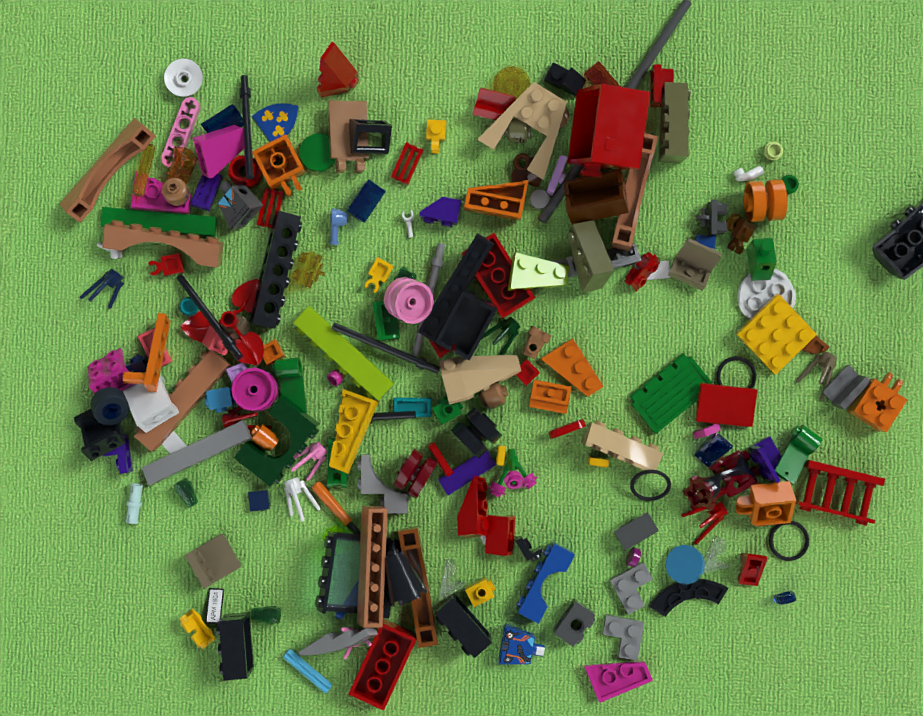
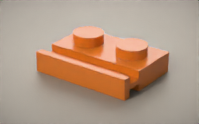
(550, 396)

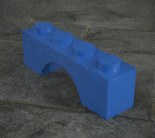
(555, 560)

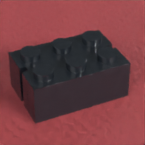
(466, 324)
(463, 625)
(235, 646)

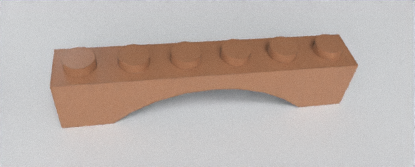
(635, 186)
(83, 196)
(202, 251)

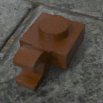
(741, 233)

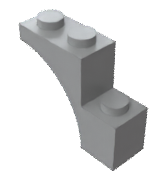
(369, 483)

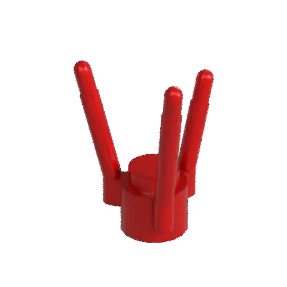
(233, 417)
(716, 515)

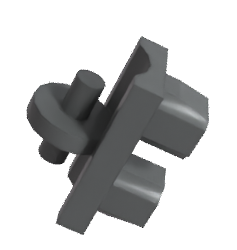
(714, 209)

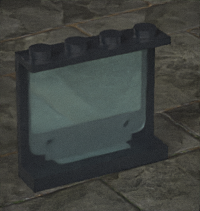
(341, 574)

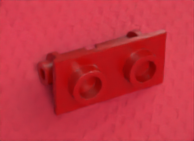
(647, 266)

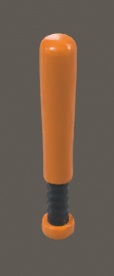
(327, 498)

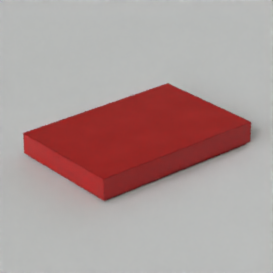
(726, 404)

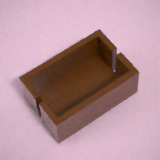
(596, 197)

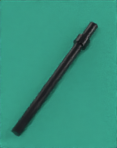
(245, 95)
(228, 342)
(420, 362)

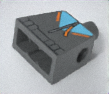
(238, 205)

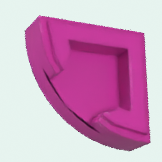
(706, 431)

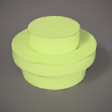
(773, 151)

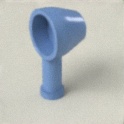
(337, 219)

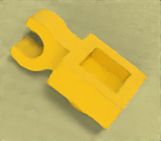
(436, 132)

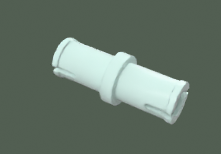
(134, 503)

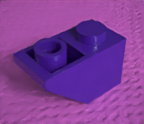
(443, 210)

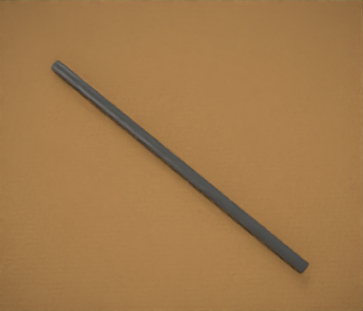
(633, 83)

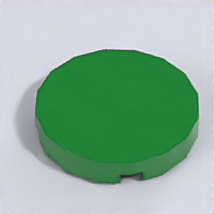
(316, 153)

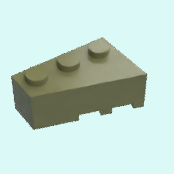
(589, 256)

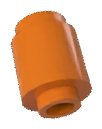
(263, 437)

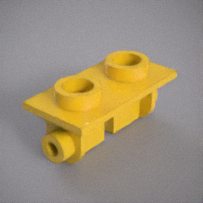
(203, 634)

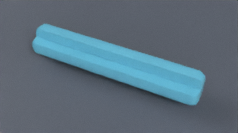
(309, 672)

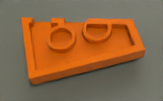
(574, 367)

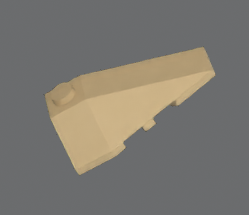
(466, 377)

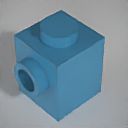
(219, 399)

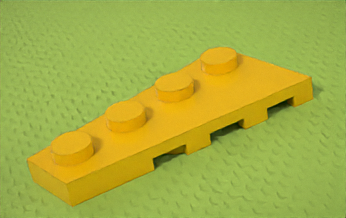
(353, 422)

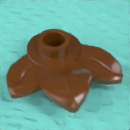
(521, 173)

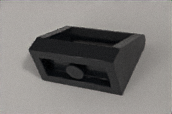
(376, 126)

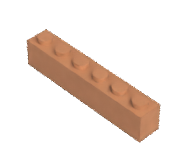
(187, 396)
(372, 566)

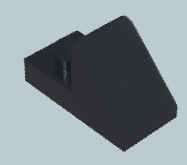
(565, 79)

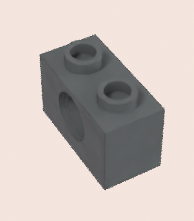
(574, 611)

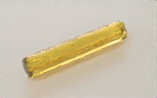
(143, 170)

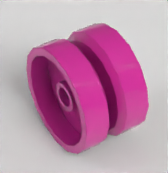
(250, 379)

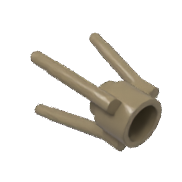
(827, 364)

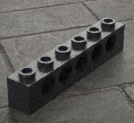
(267, 277)

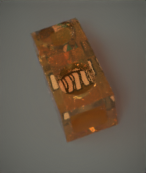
(182, 164)

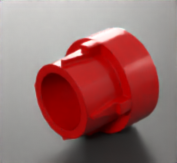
(235, 169)

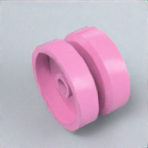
(408, 300)

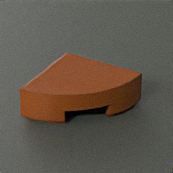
(816, 346)

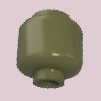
(518, 131)

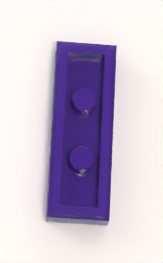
(465, 472)

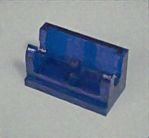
(223, 119)
(365, 201)

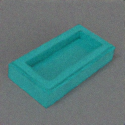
(422, 406)

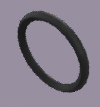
(741, 359)
(647, 472)
(794, 557)

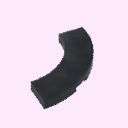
(677, 593)

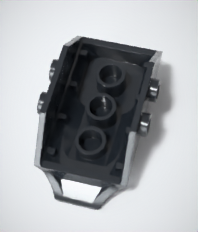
(902, 246)

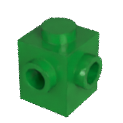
(447, 411)

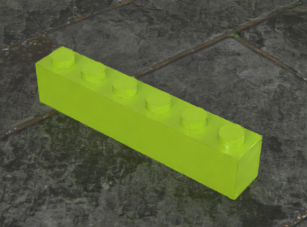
(343, 353)

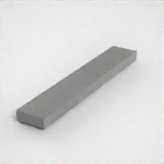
(196, 452)

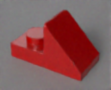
(751, 569)

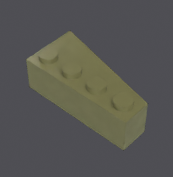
(674, 122)

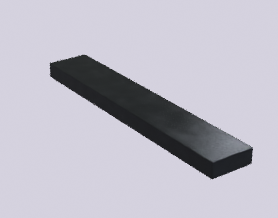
(460, 279)

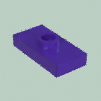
(206, 192)

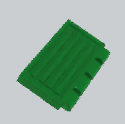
(671, 394)

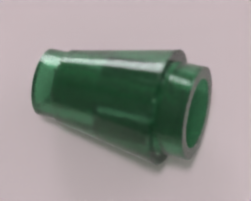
(186, 492)
(266, 614)

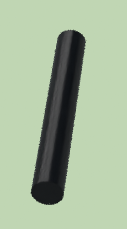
(394, 415)

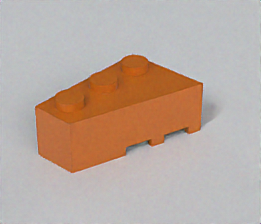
(497, 200)

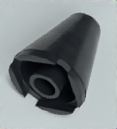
(402, 579)

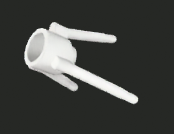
(293, 488)

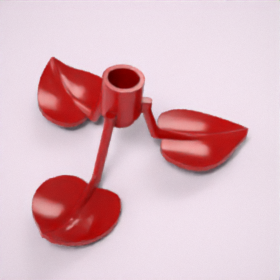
(249, 345)

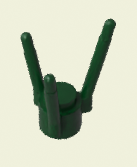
(509, 327)

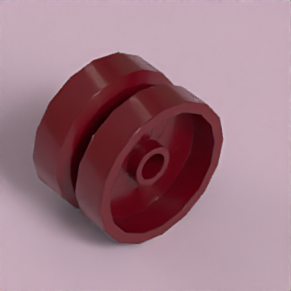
(414, 473)

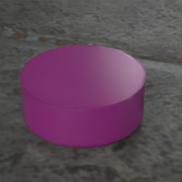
(633, 557)

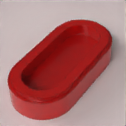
(566, 428)
(440, 459)

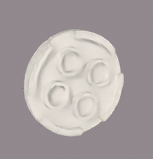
(755, 294)

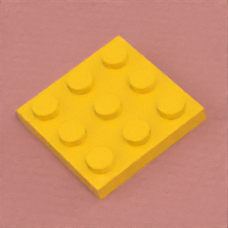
(776, 334)

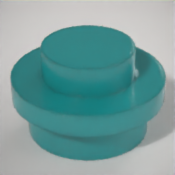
(188, 307)

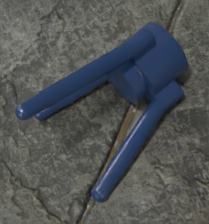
(111, 279)

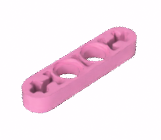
(177, 131)

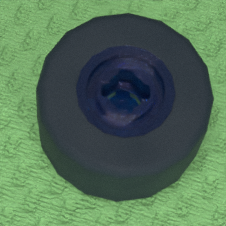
(109, 406)

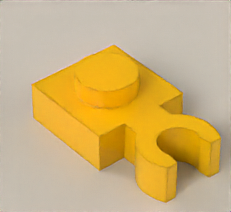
(380, 272)

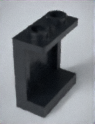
(98, 437)

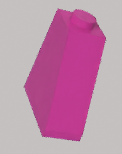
(218, 149)

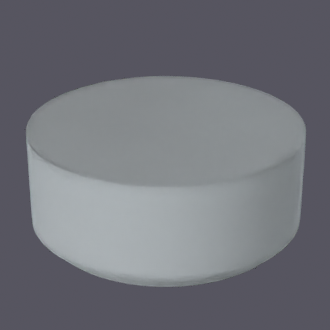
(539, 199)

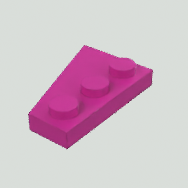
(154, 200)
(617, 678)

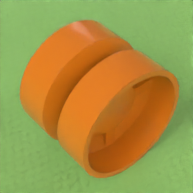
(765, 200)

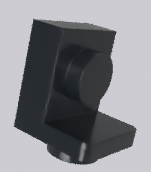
(525, 545)

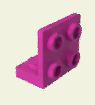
(108, 372)

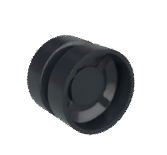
(480, 428)

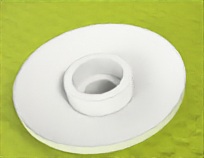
(177, 71)

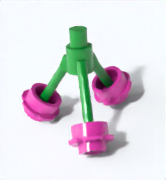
(513, 478)

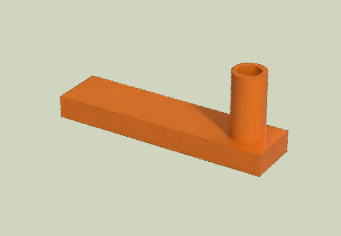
(151, 377)

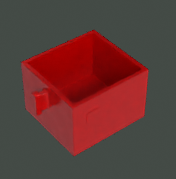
(608, 128)

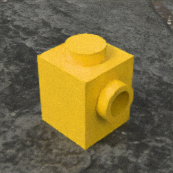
(480, 591)

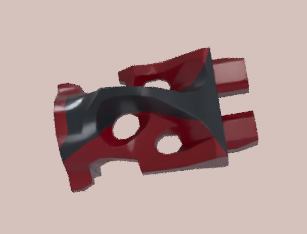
(709, 487)

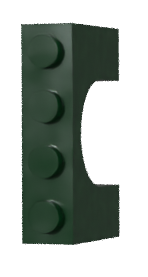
(301, 428)

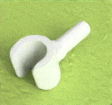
(409, 223)
(113, 253)

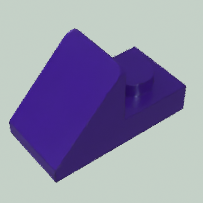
(124, 461)

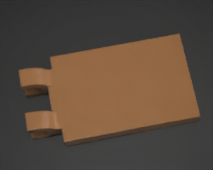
(339, 139)

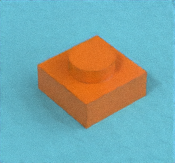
(272, 352)

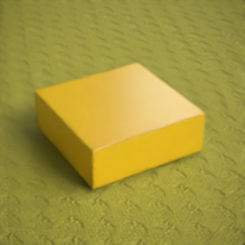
(500, 455)
(598, 461)

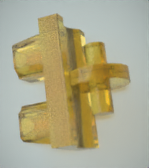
(311, 269)

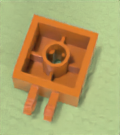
(289, 169)
(888, 401)
(768, 503)

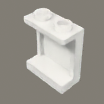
(150, 408)

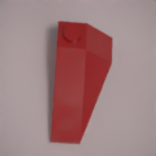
(336, 73)

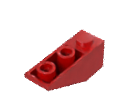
(473, 513)

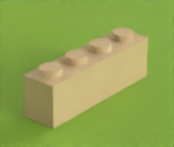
(623, 448)

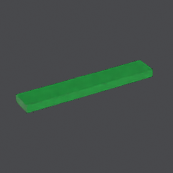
(166, 221)

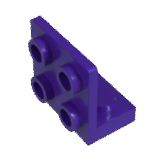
(767, 457)

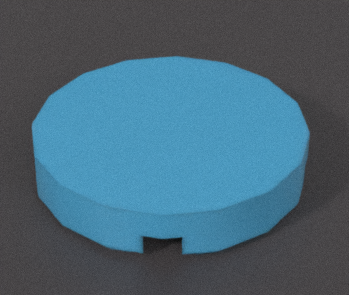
(685, 564)

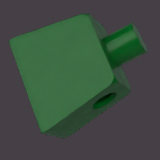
(761, 254)

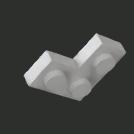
(626, 584)
(629, 631)

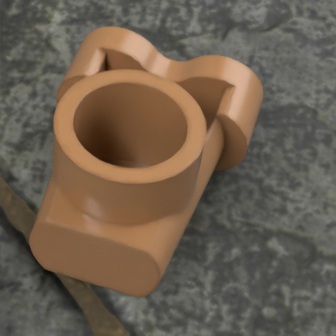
(535, 337)

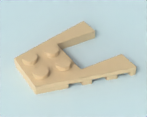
(540, 111)

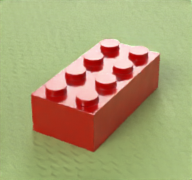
(494, 281)
(383, 664)

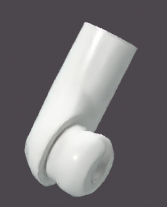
(750, 175)

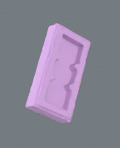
(557, 176)

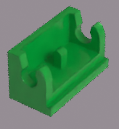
(386, 324)

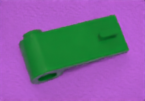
(291, 380)
(796, 453)

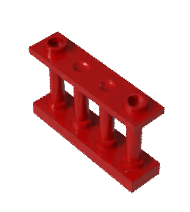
(851, 477)

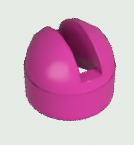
(335, 377)

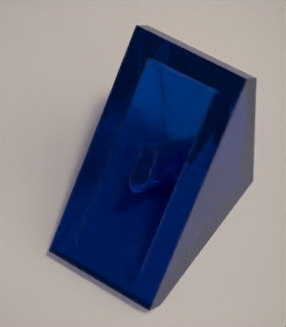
(713, 449)

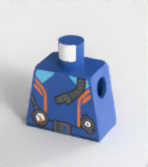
(518, 646)

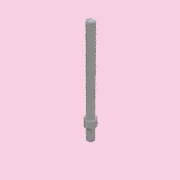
(436, 263)

